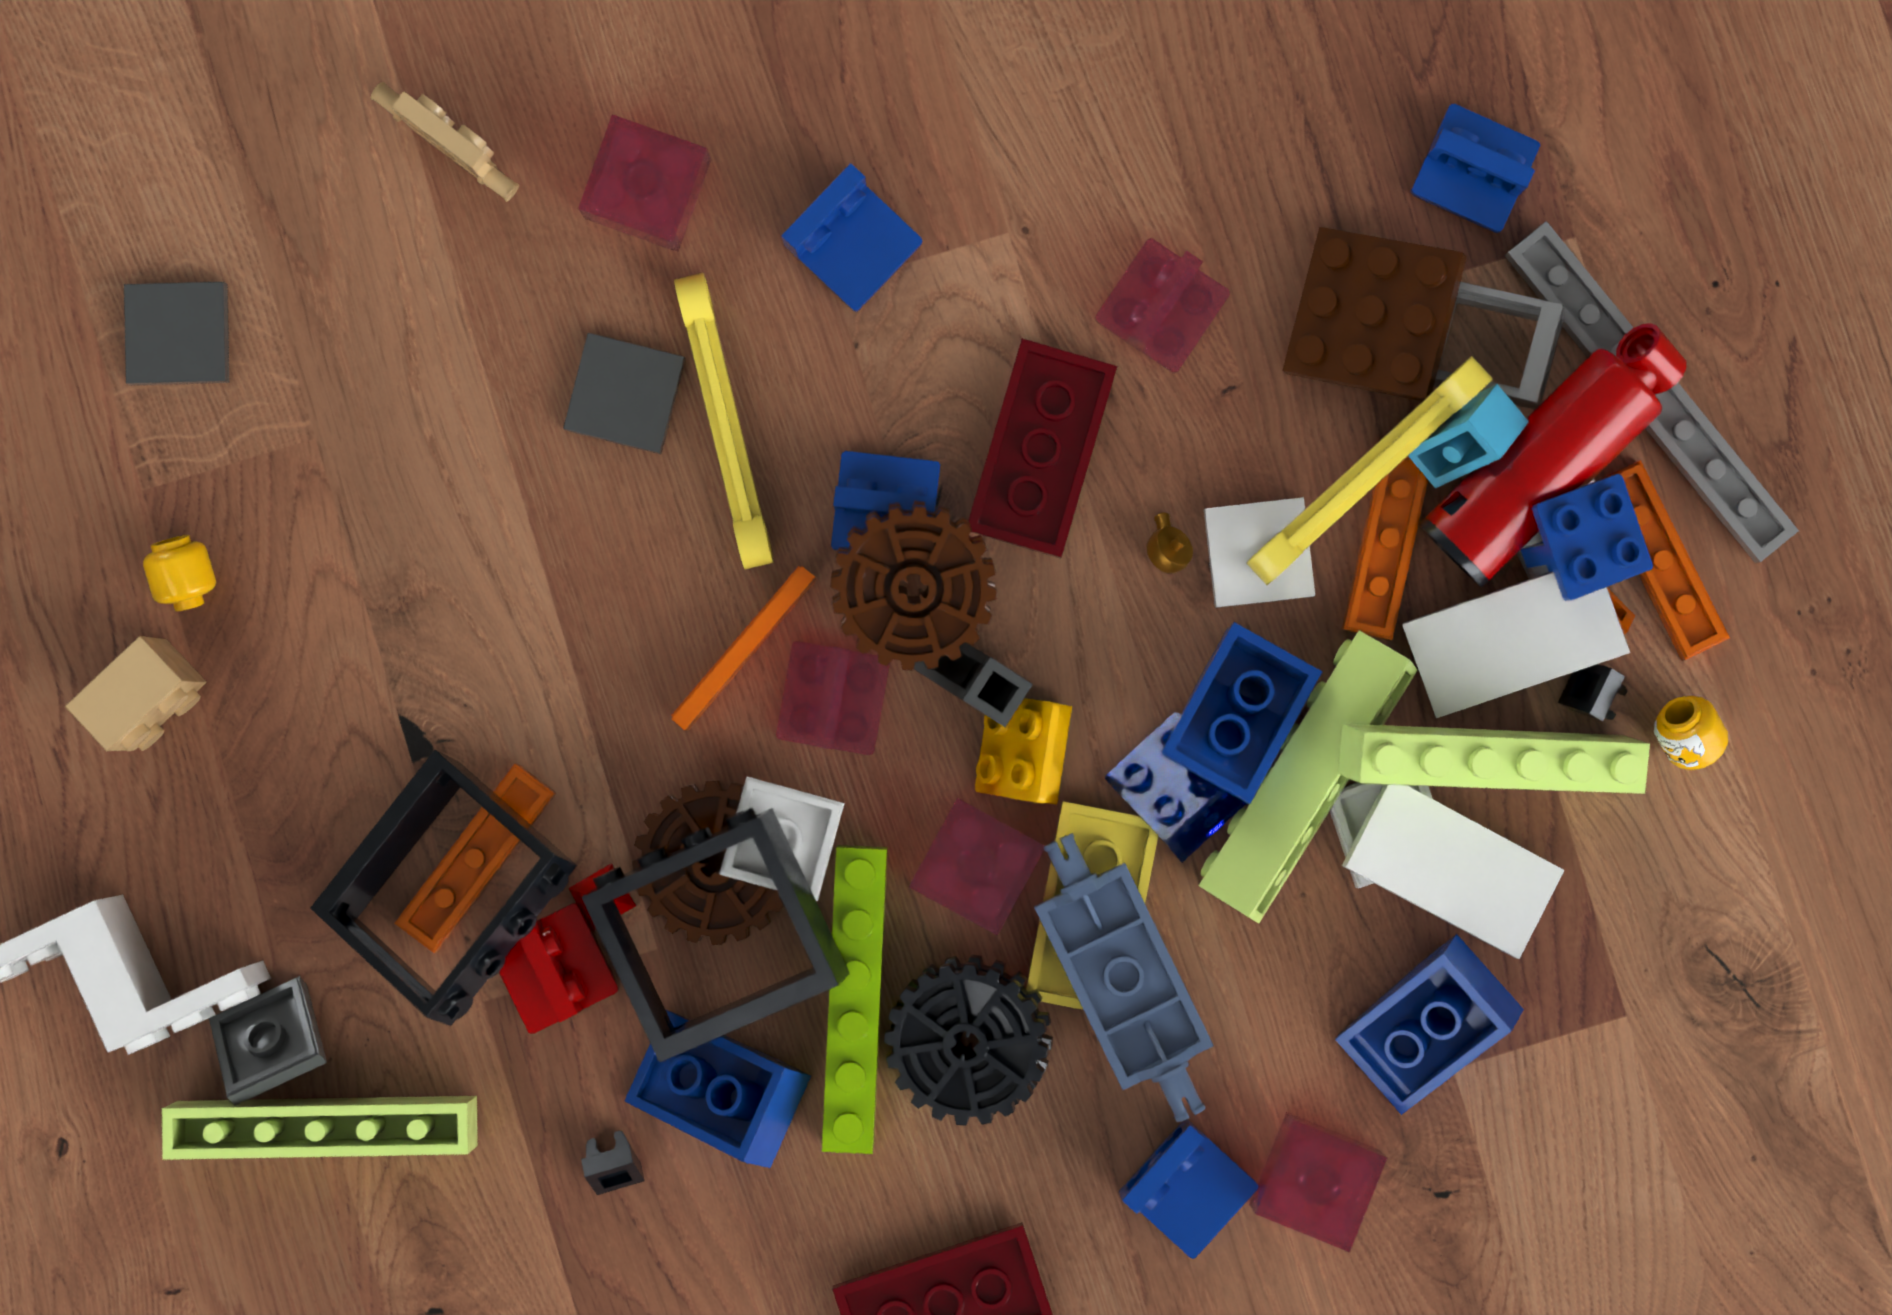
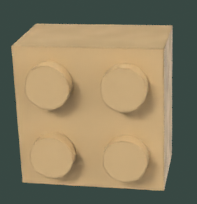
(137, 695)

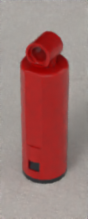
(1559, 450)

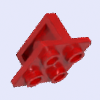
(557, 970)

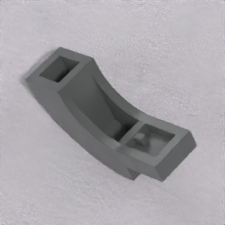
(979, 682)

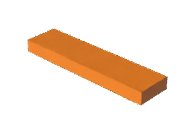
(1386, 552)
(1673, 579)
(743, 648)
(472, 862)

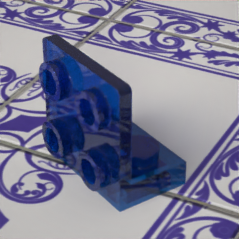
(1170, 798)

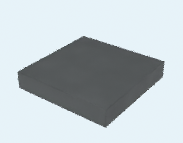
(176, 333)
(624, 393)
(267, 1040)

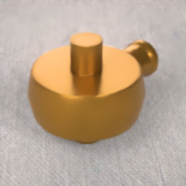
(1168, 546)

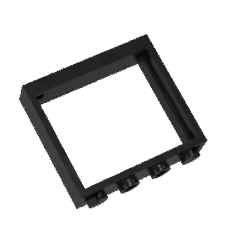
(389, 845)
(796, 895)

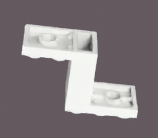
(121, 977)

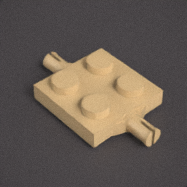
(435, 127)

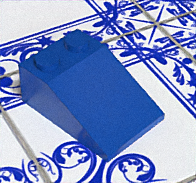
(1240, 712)
(1430, 1024)
(722, 1095)

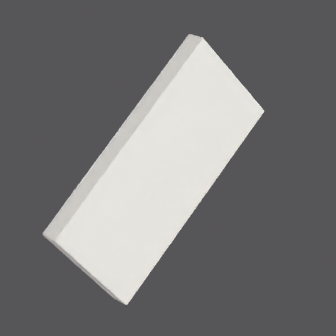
(1511, 642)
(1453, 868)

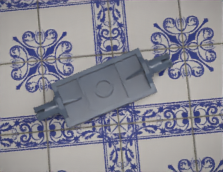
(1124, 977)

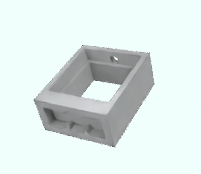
(1544, 342)

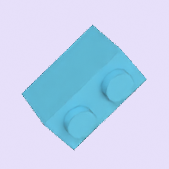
(1470, 437)

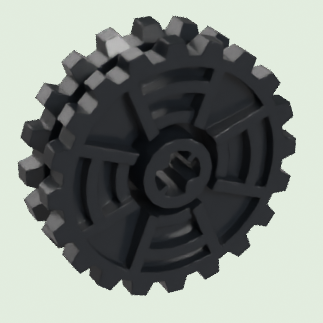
(963, 1078)

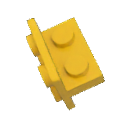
(1026, 755)

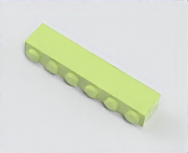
(1493, 758)
(1305, 779)
(319, 1127)

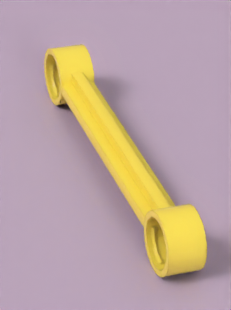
(724, 421)
(1369, 470)

